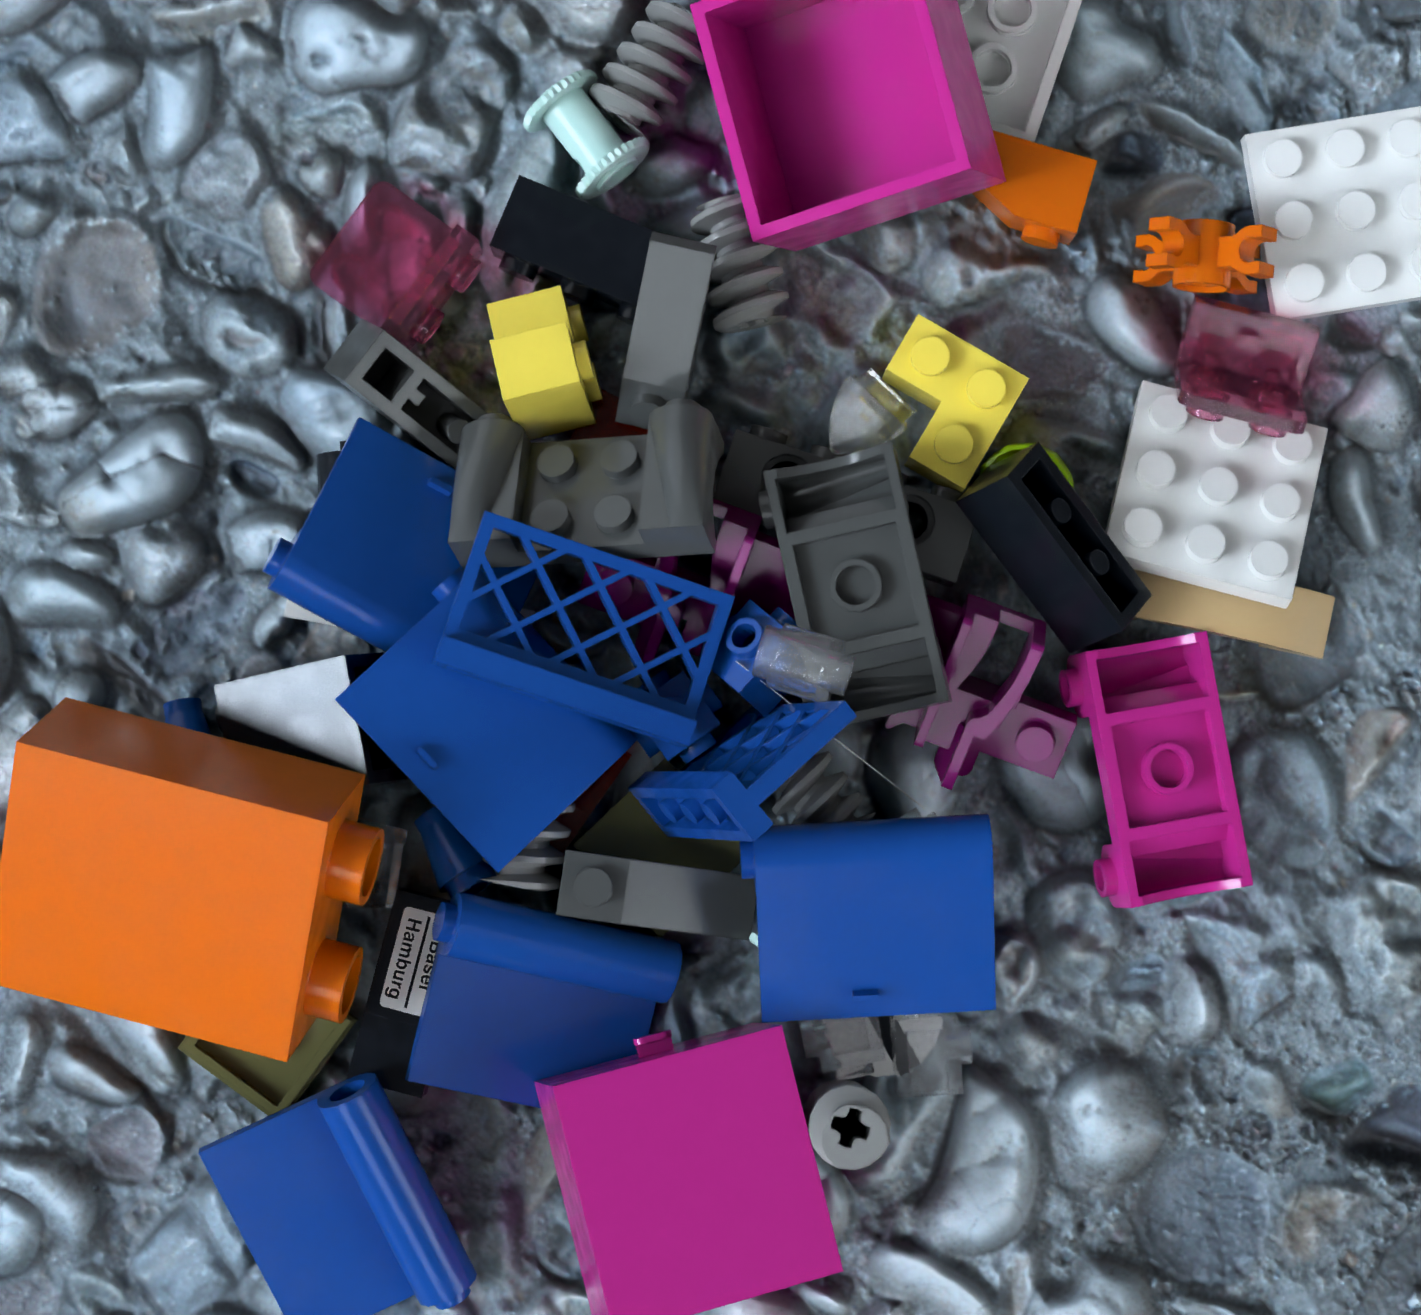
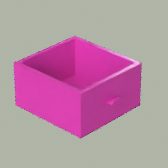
(845, 111)
(689, 1173)

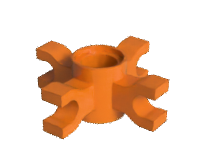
(1204, 255)

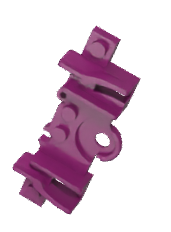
(981, 713)

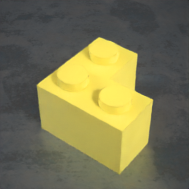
(544, 362)
(966, 391)

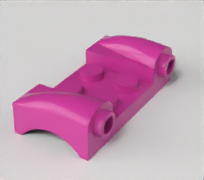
(1160, 770)

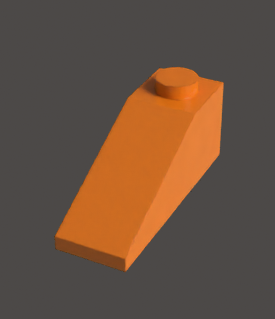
(1041, 190)

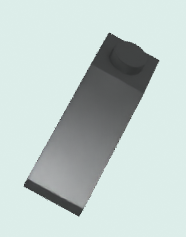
(665, 326)
(403, 389)
(656, 895)

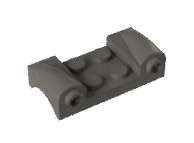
(609, 492)
(859, 576)

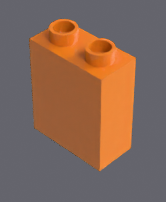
(182, 879)

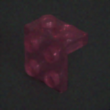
(397, 265)
(1244, 366)

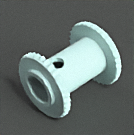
(585, 134)

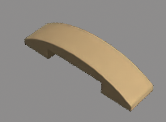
(1295, 630)

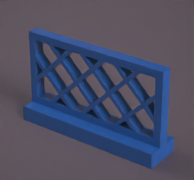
(566, 685)
(723, 786)

